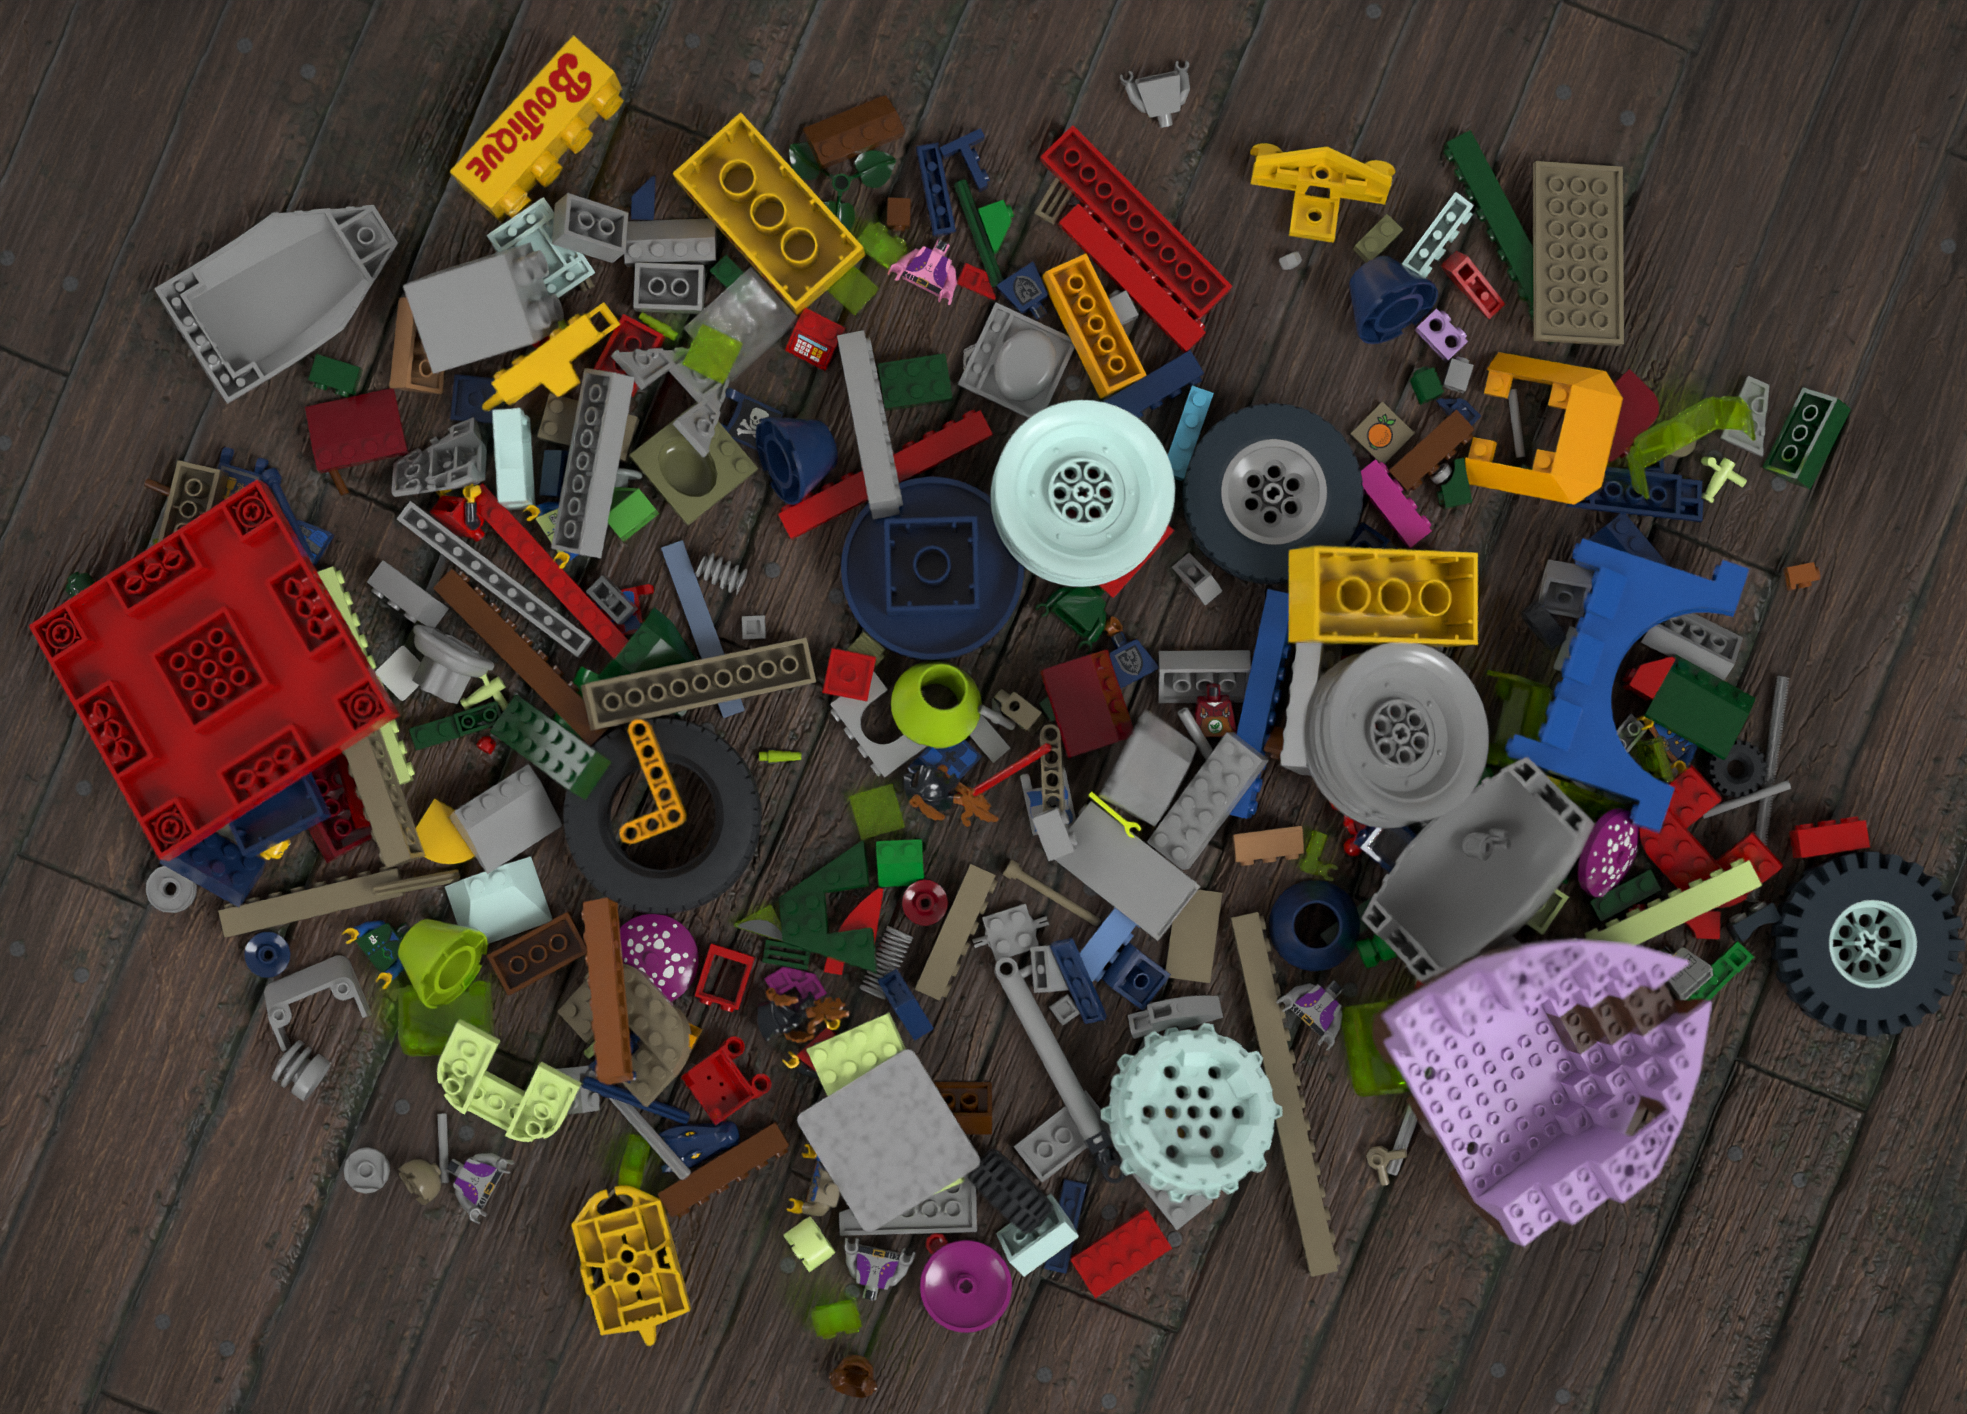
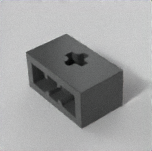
(612, 600)

